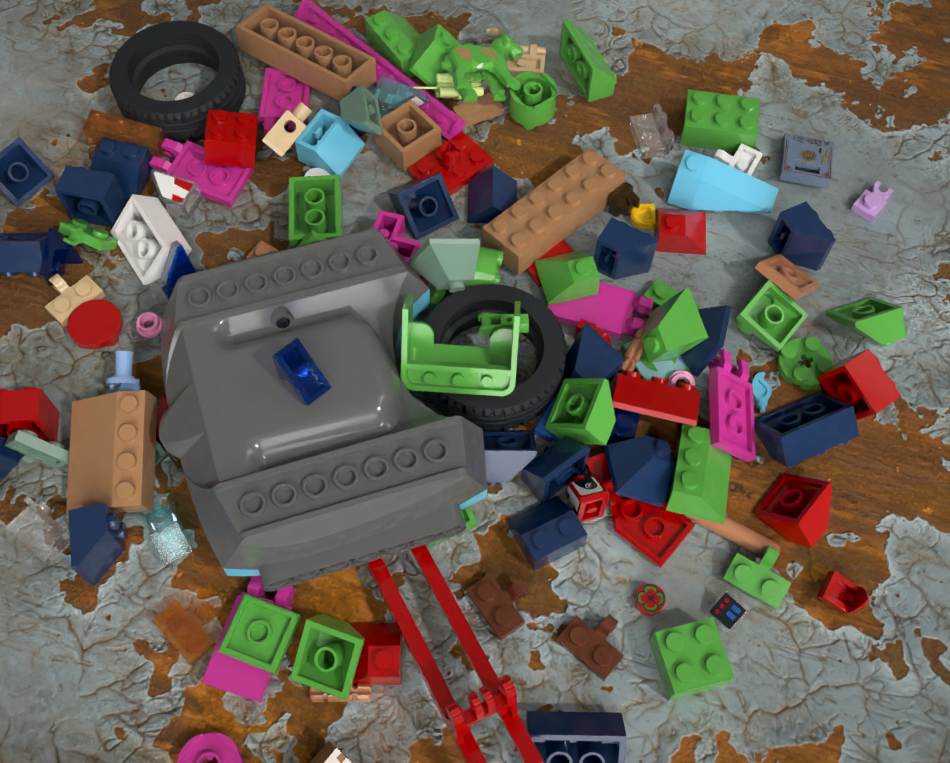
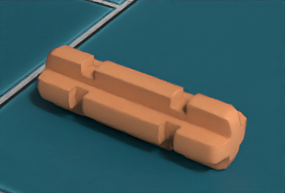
(633, 353)
(361, 692)

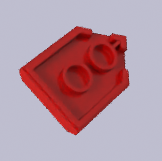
(649, 527)

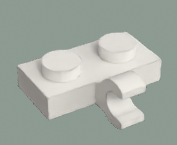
(744, 160)

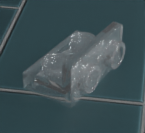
(651, 133)
(40, 532)

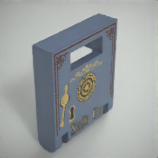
(806, 154)

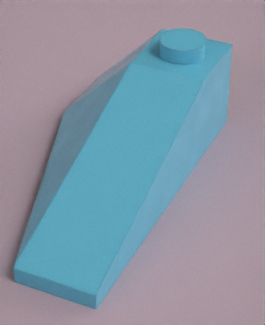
(716, 187)

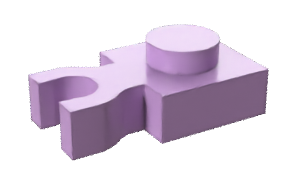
(871, 203)

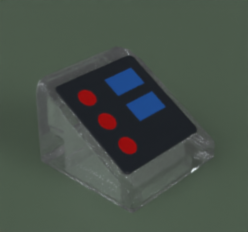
(727, 611)

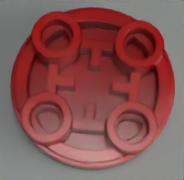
(95, 324)

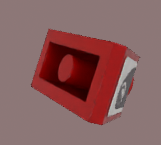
(587, 497)

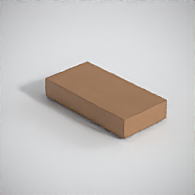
(479, 111)

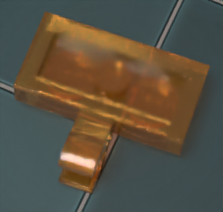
(186, 630)

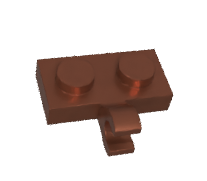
(497, 604)
(591, 645)

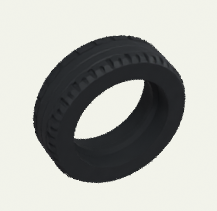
(171, 45)
(528, 399)

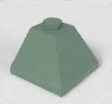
(447, 262)

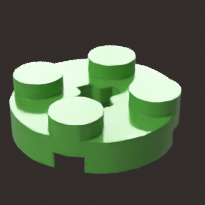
(807, 349)

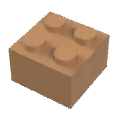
(408, 135)

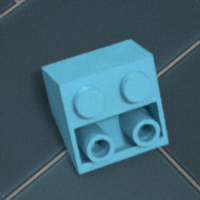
(328, 144)

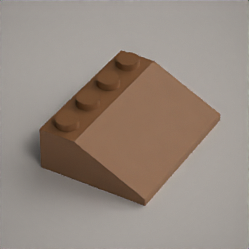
(113, 451)

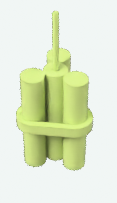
(445, 87)

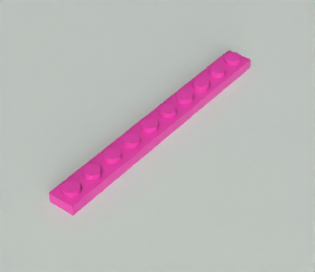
(314, 16)

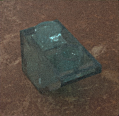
(168, 533)

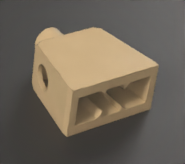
(279, 138)

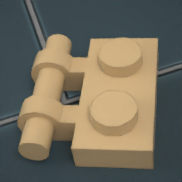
(531, 60)

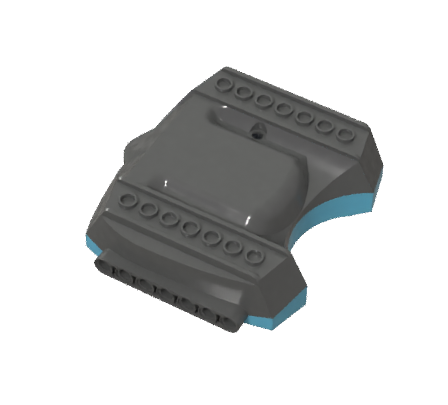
(323, 483)

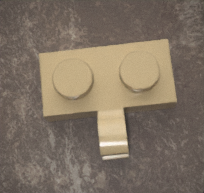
(71, 297)

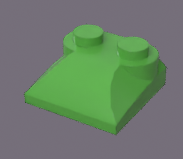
(770, 316)

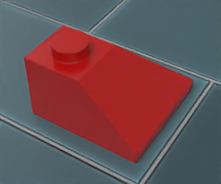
(681, 231)
(797, 508)
(380, 655)

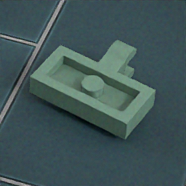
(37, 449)

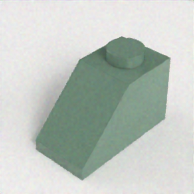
(362, 111)

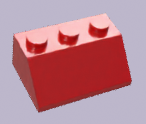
(656, 398)

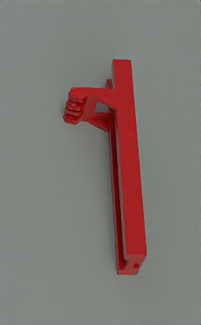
(497, 693)

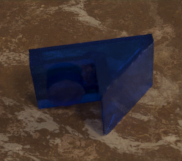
(56, 255)
(301, 372)

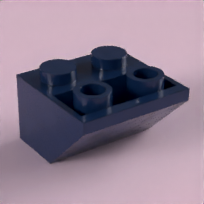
(801, 237)
(624, 250)

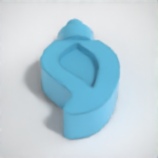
(761, 391)

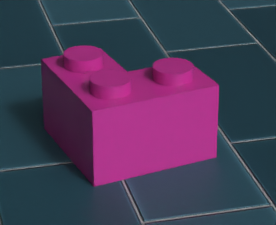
(394, 230)

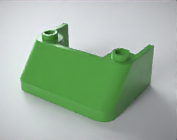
(458, 367)

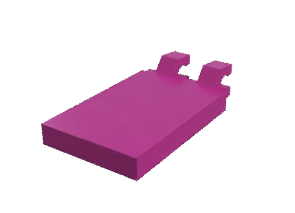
(278, 95)
(215, 182)
(608, 310)
(731, 407)
(232, 674)

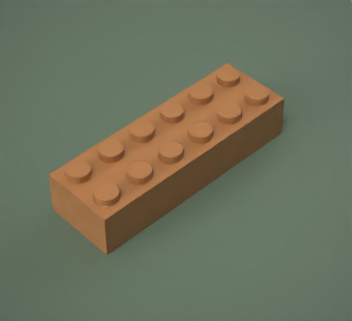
(305, 52)
(553, 210)

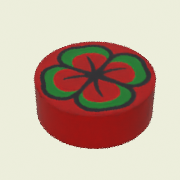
(649, 599)

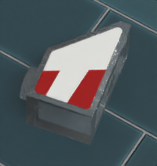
(177, 194)

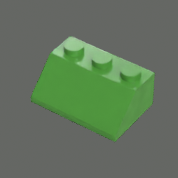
(393, 39)
(585, 62)
(699, 476)

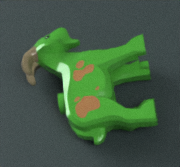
(483, 63)

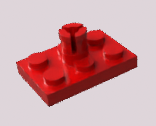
(456, 161)

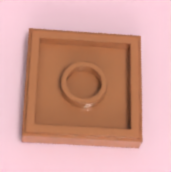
(787, 276)

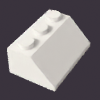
(146, 236)

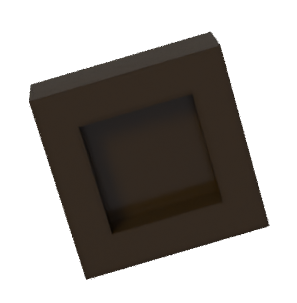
(622, 199)

